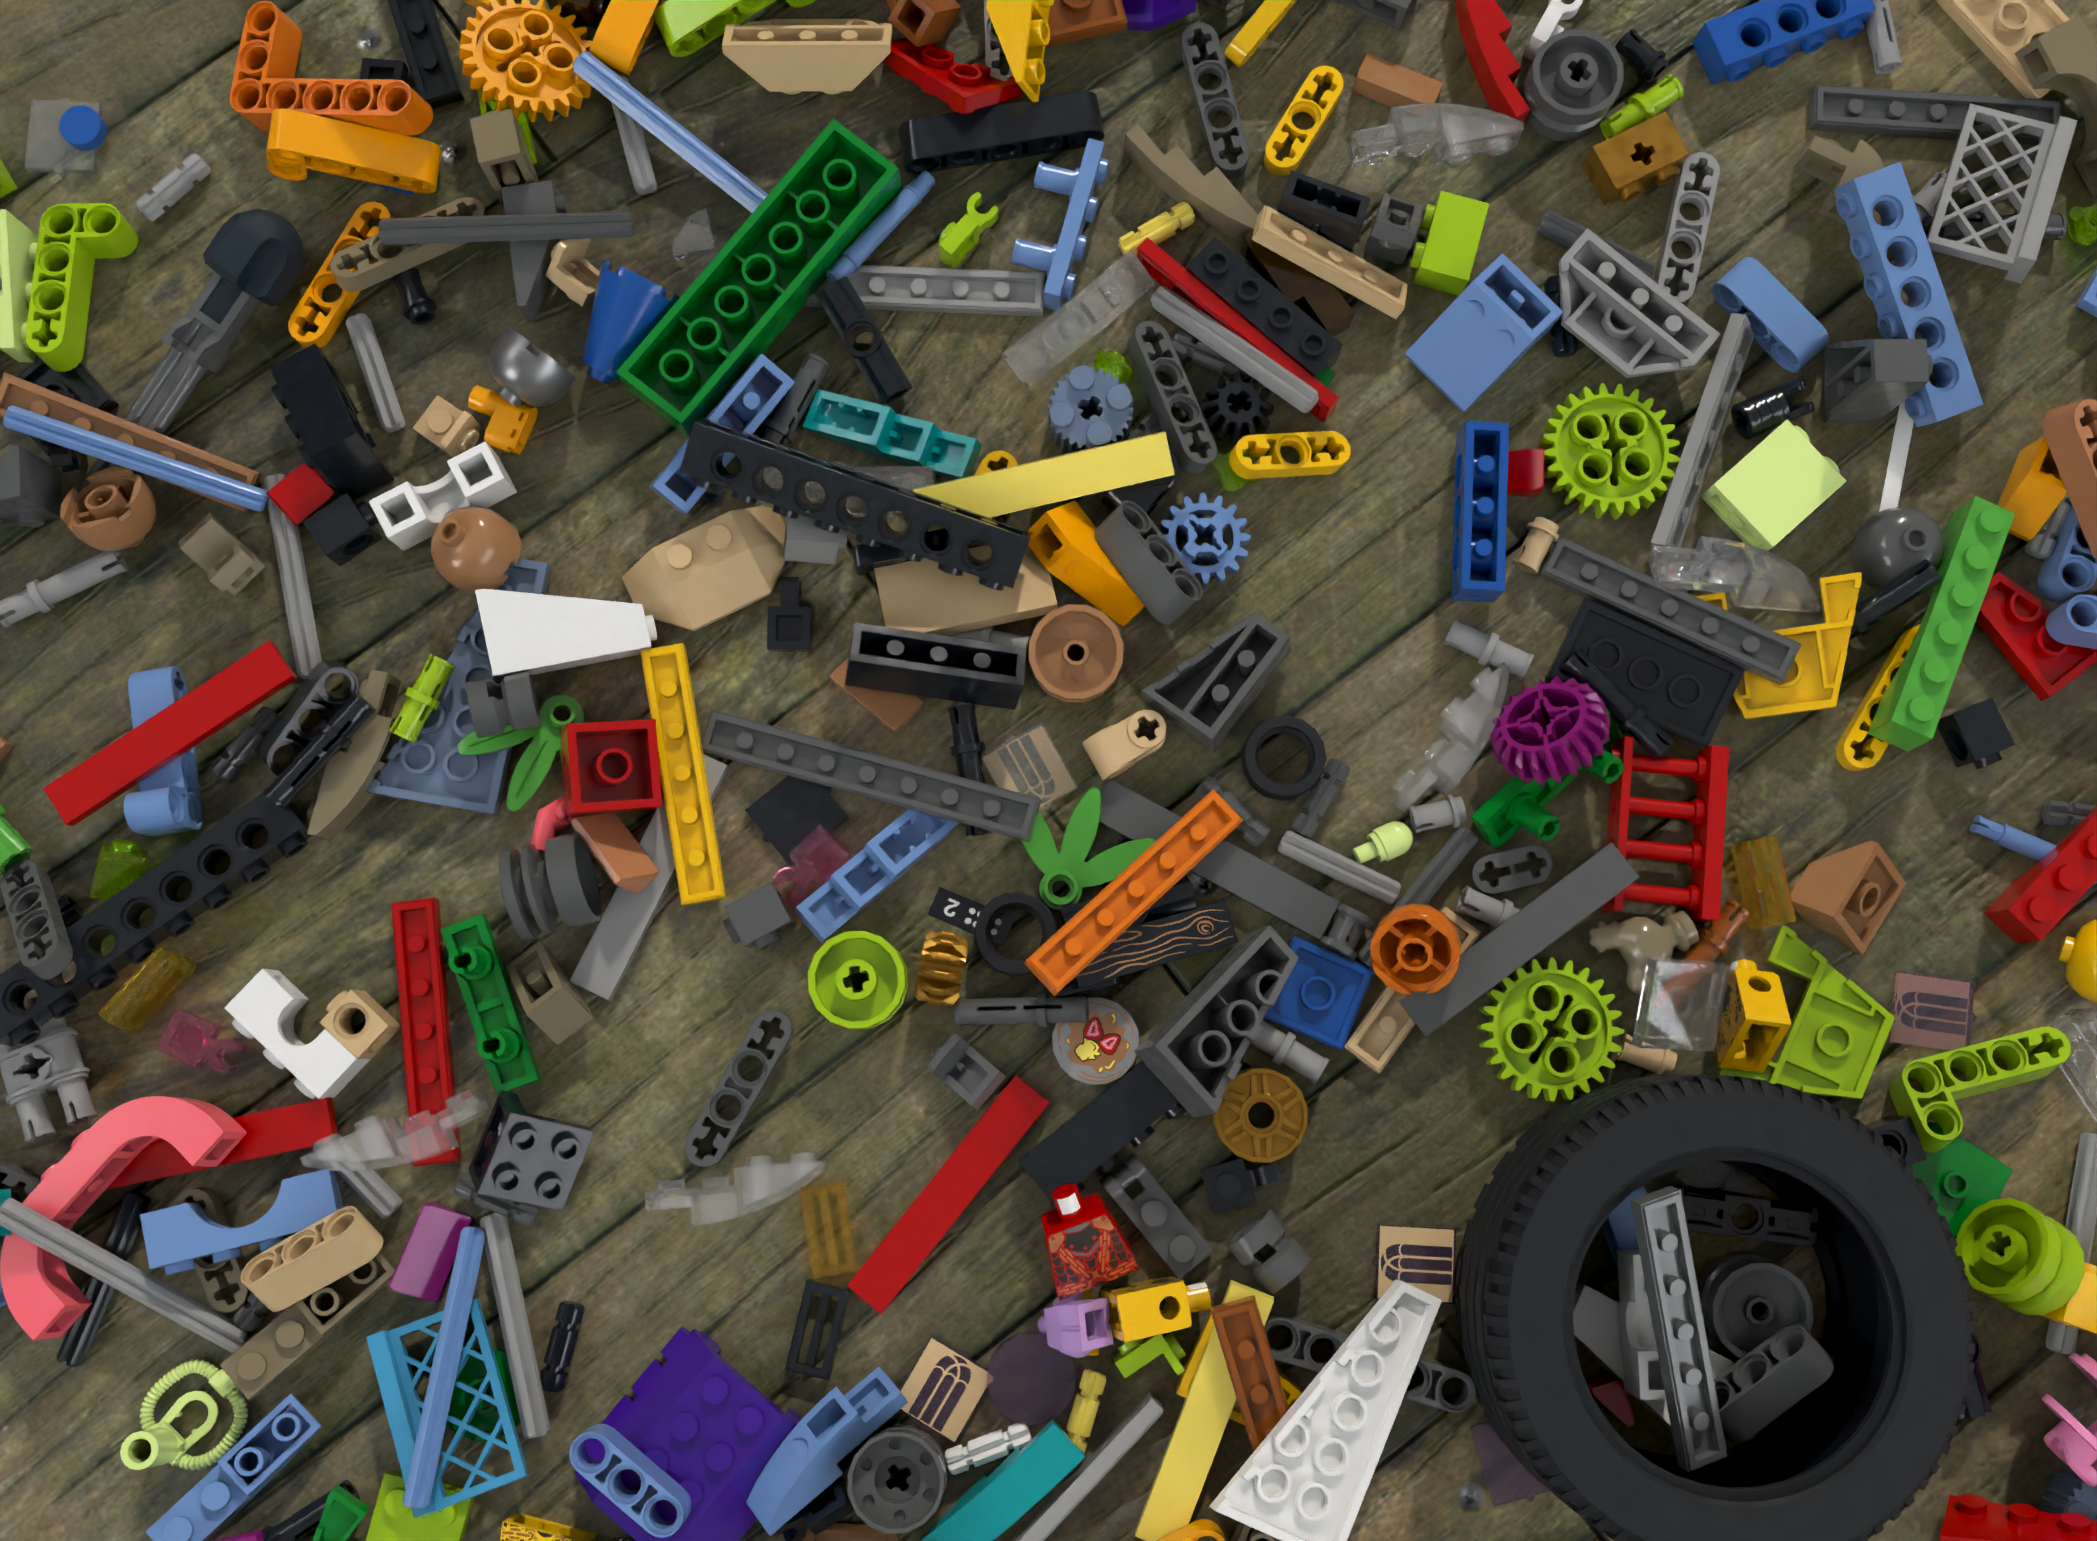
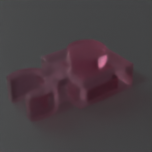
(814, 860)
(195, 1040)

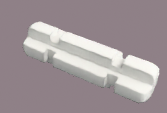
(987, 1448)

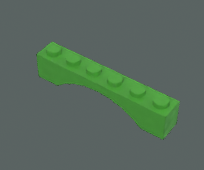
(1923, 681)

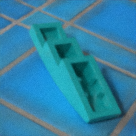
(890, 435)
(1010, 1489)

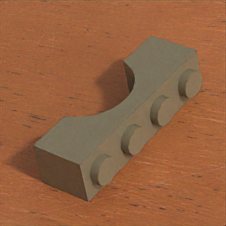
(2068, 63)

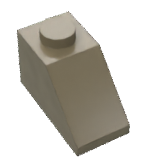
(502, 150)
(548, 993)

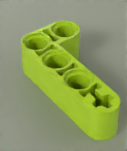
(695, 23)
(63, 276)
(1981, 1076)

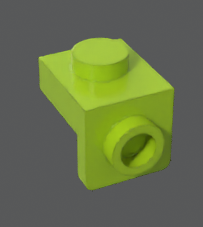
(1139, 1352)

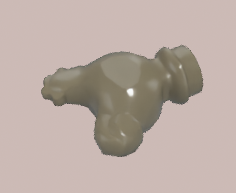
(1643, 939)

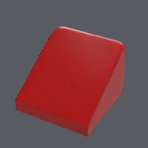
(1525, 472)
(301, 494)
(1610, 1395)

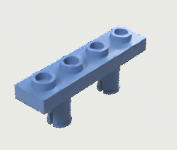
(1059, 259)

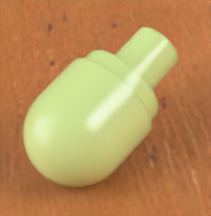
(1385, 843)

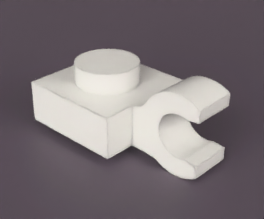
(1549, 25)

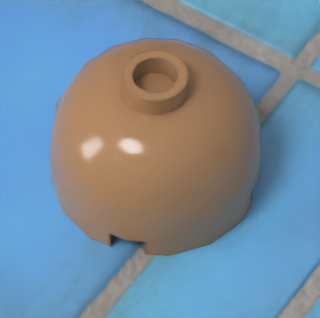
(111, 510)
(475, 548)

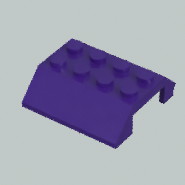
(703, 1431)

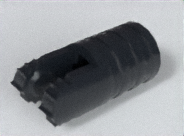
(1769, 409)

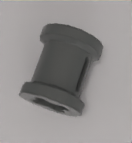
(1346, 931)

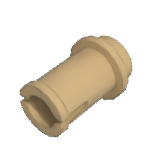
(1536, 544)
(1655, 1060)

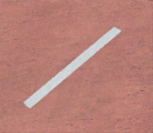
(1897, 459)

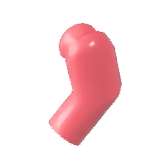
(548, 822)

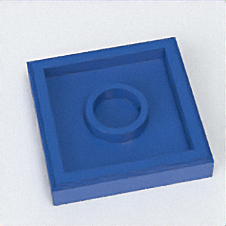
(1321, 995)

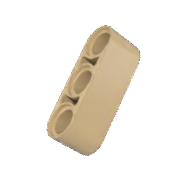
(312, 1258)

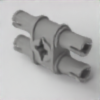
(62, 1073)

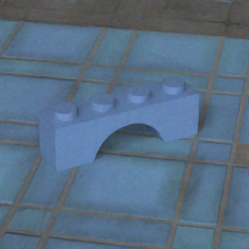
(186, 1233)

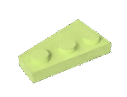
(17, 264)

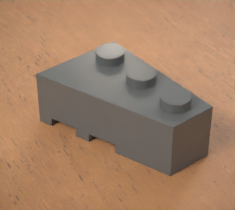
(1871, 377)
(28, 489)
(1221, 682)

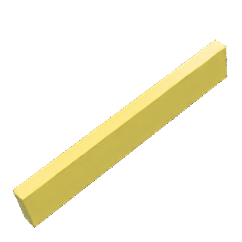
(1058, 477)
(1195, 1434)

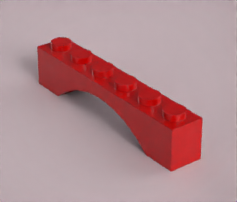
(2050, 888)

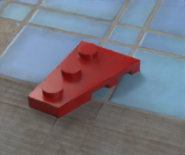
(956, 84)
(2018, 629)

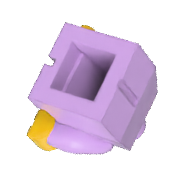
(1077, 1325)

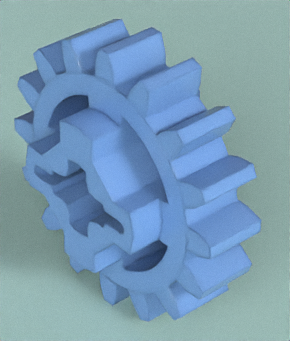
(1215, 553)

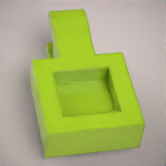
(962, 237)

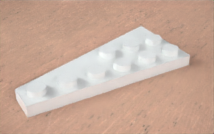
(1325, 1448)

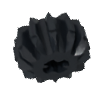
(1227, 397)

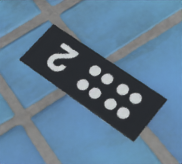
(964, 914)

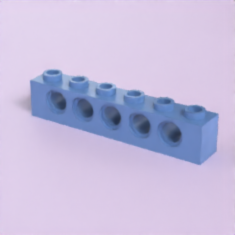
(1918, 277)

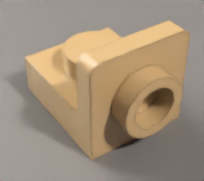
(448, 427)

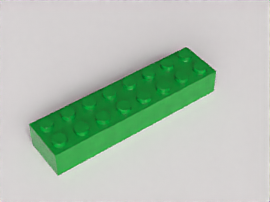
(760, 277)

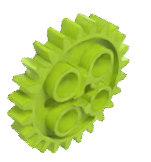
(1646, 450)
(1583, 1051)

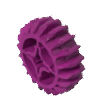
(1550, 731)

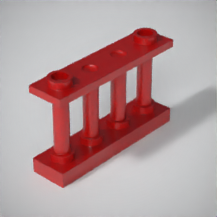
(1705, 812)

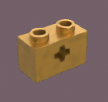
(1635, 160)

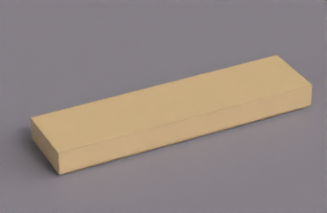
(1330, 262)
(1386, 1021)

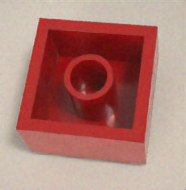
(610, 767)

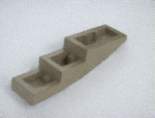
(1209, 196)

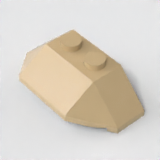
(808, 52)
(710, 569)

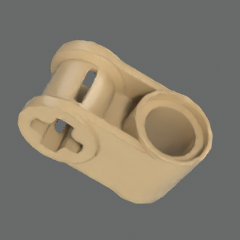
(1118, 746)

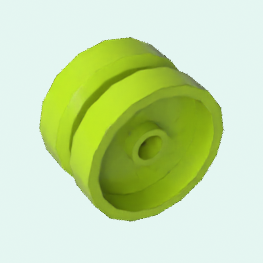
(832, 977)
(2020, 1256)

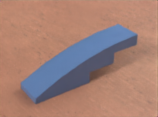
(871, 872)

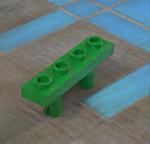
(1523, 803)
(490, 1004)

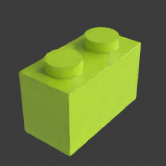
(1450, 242)

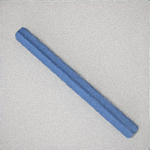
(668, 131)
(135, 458)
(444, 1369)

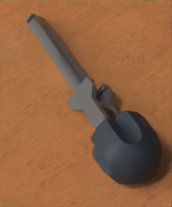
(253, 261)

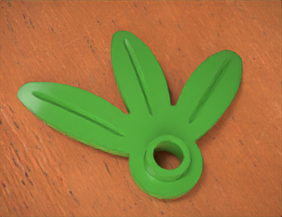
(537, 757)
(1070, 863)

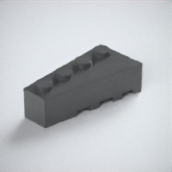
(1211, 1029)

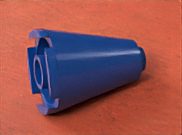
(621, 318)

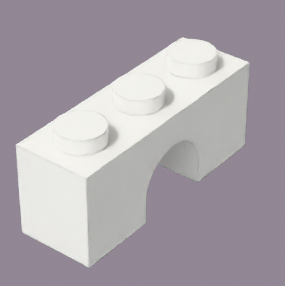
(413, 512)
(268, 1013)
(1639, 1348)

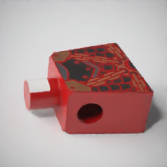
(1083, 1243)

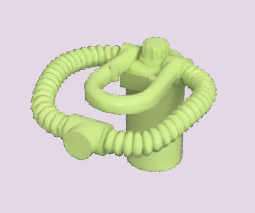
(162, 1443)

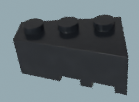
(327, 423)

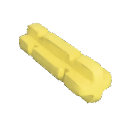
(1159, 227)
(1085, 1407)

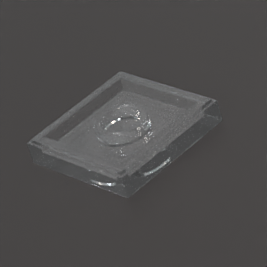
(1680, 1004)

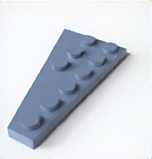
(433, 767)

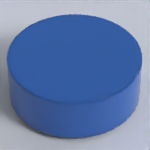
(83, 128)

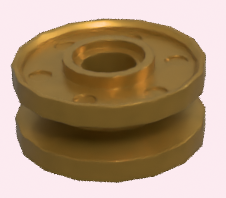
(1287, 1118)

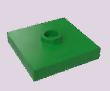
(1960, 1178)

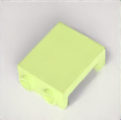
(1774, 487)

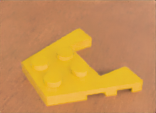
(1819, 663)

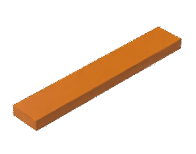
(1133, 892)

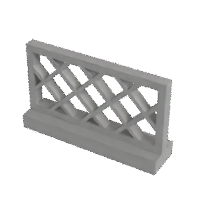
(2033, 206)

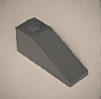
(532, 257)

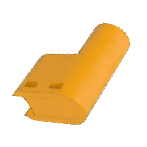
(508, 425)

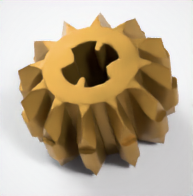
(941, 968)

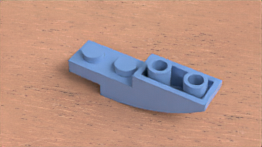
(824, 1436)
(239, 1474)

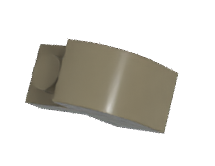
(1836, 166)
(221, 554)

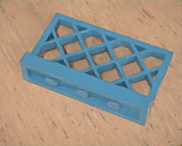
(404, 1406)

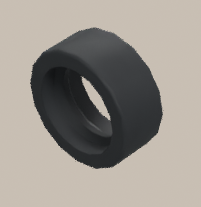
(1303, 732)
(992, 910)

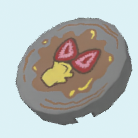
(1097, 1049)

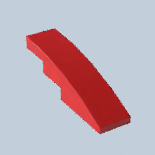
(1496, 69)

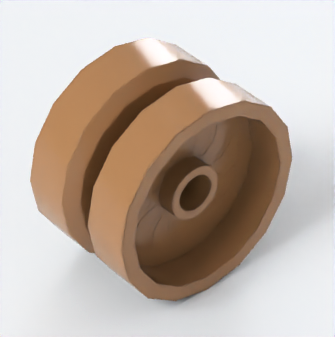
(1049, 650)

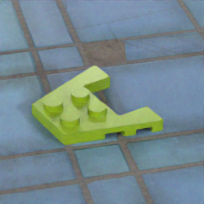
(1833, 1031)

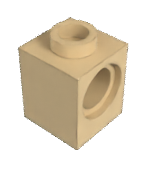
(378, 1026)

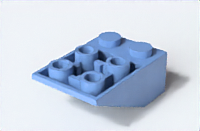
(1483, 333)

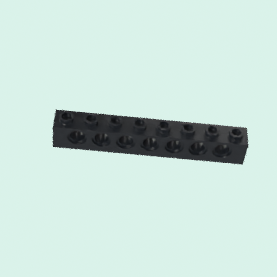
(705, 466)
(172, 918)

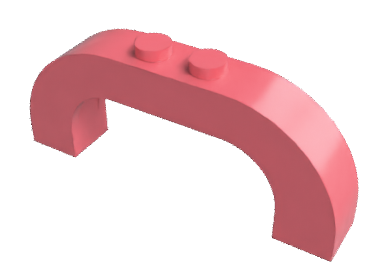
(35, 1280)

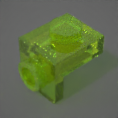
(117, 867)

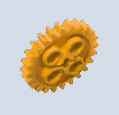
(525, 58)

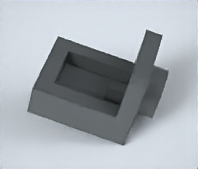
(965, 1071)

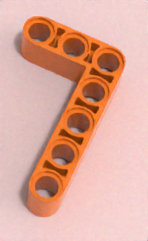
(267, 82)

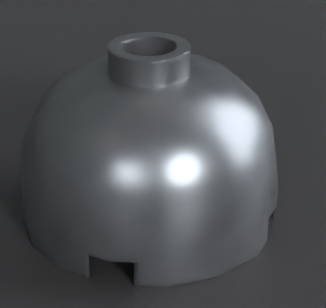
(527, 372)

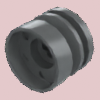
(541, 888)
(895, 1506)

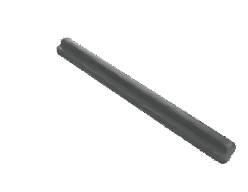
(506, 227)

